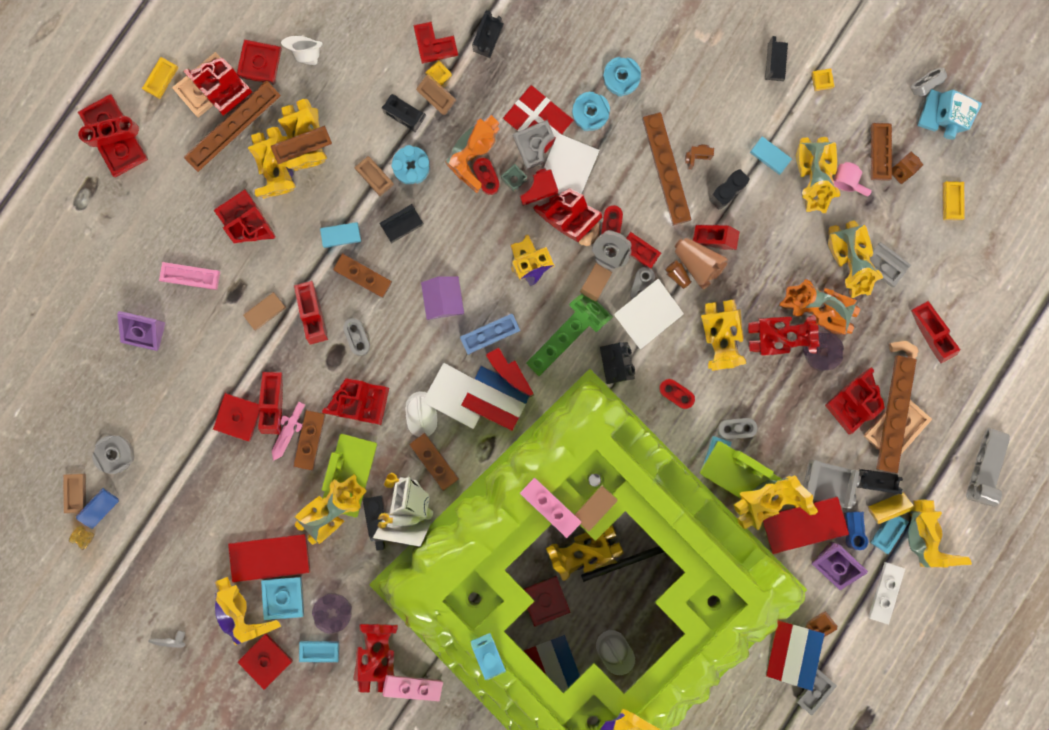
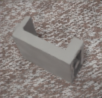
(831, 481)

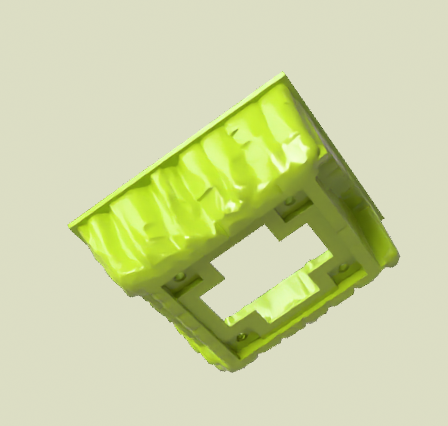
(494, 524)

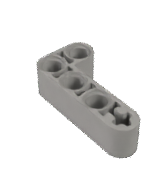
(987, 468)

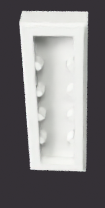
(886, 593)

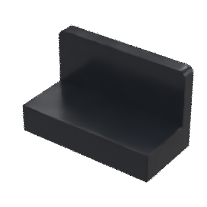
(776, 60)
(401, 223)

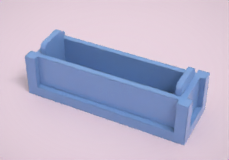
(490, 333)

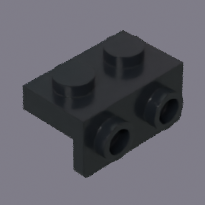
(617, 362)

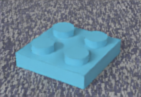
(282, 598)

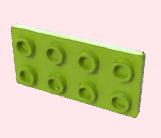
(351, 458)
(735, 470)

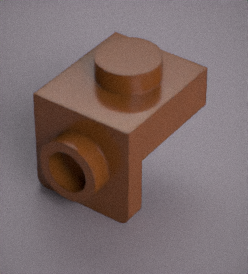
(701, 152)
(906, 167)
(822, 623)

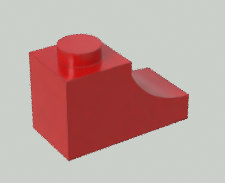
(542, 188)
(717, 236)

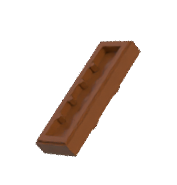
(301, 144)
(881, 151)
(362, 275)
(309, 440)
(434, 461)

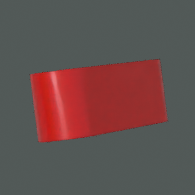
(100, 128)

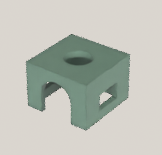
(514, 170)

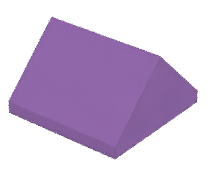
(442, 297)
(140, 331)
(838, 566)

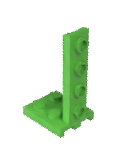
(586, 314)

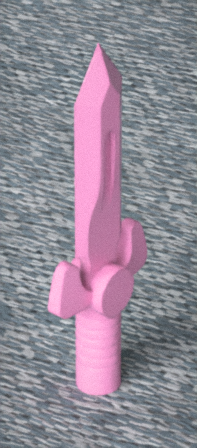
(287, 431)

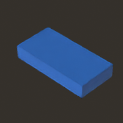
(97, 508)

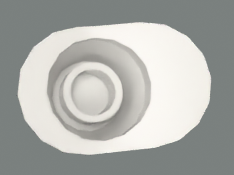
(303, 48)
(420, 416)
(615, 652)

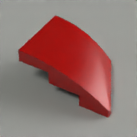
(219, 84)
(569, 214)
(243, 219)
(359, 402)
(857, 402)

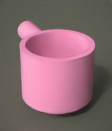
(848, 178)

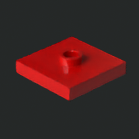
(259, 61)
(237, 417)
(548, 601)
(265, 661)

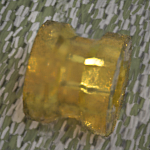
(81, 537)

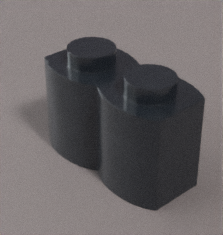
(726, 191)

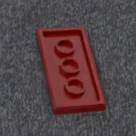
(120, 155)
(797, 528)
(269, 558)

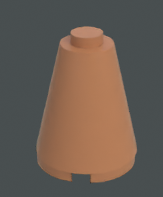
(700, 261)

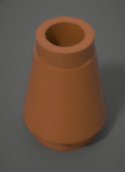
(678, 274)

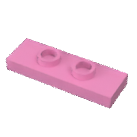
(189, 276)
(550, 507)
(412, 688)

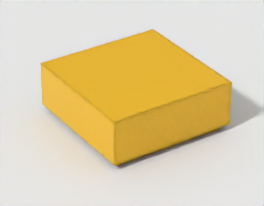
(439, 72)
(822, 79)

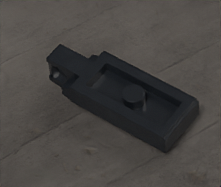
(373, 509)

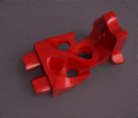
(769, 335)
(374, 670)

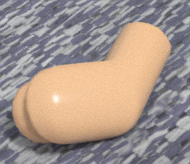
(591, 237)
(906, 346)

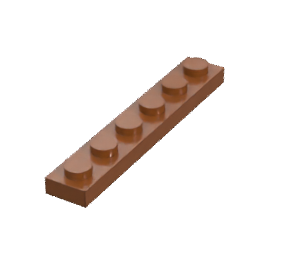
(232, 126)
(666, 168)
(896, 414)

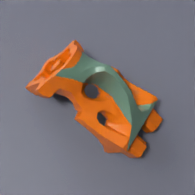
(472, 143)
(809, 299)

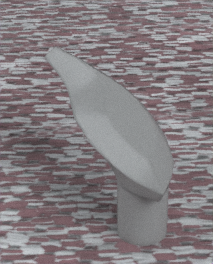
(178, 642)

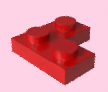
(431, 48)

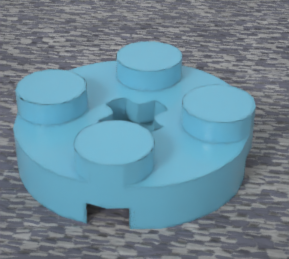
(622, 65)
(596, 102)
(406, 155)

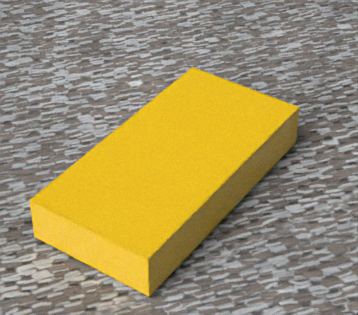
(160, 78)
(953, 201)
(890, 508)

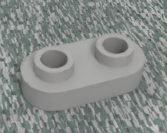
(929, 81)
(639, 283)
(357, 337)
(736, 428)

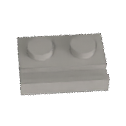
(889, 264)

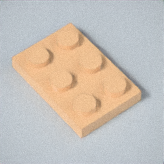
(192, 95)
(916, 422)

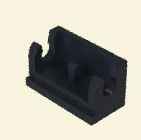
(487, 35)
(403, 113)
(880, 481)

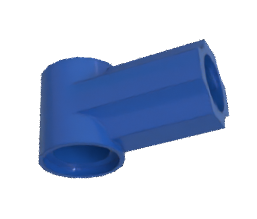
(856, 527)

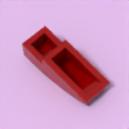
(310, 313)
(935, 332)
(509, 372)
(271, 403)

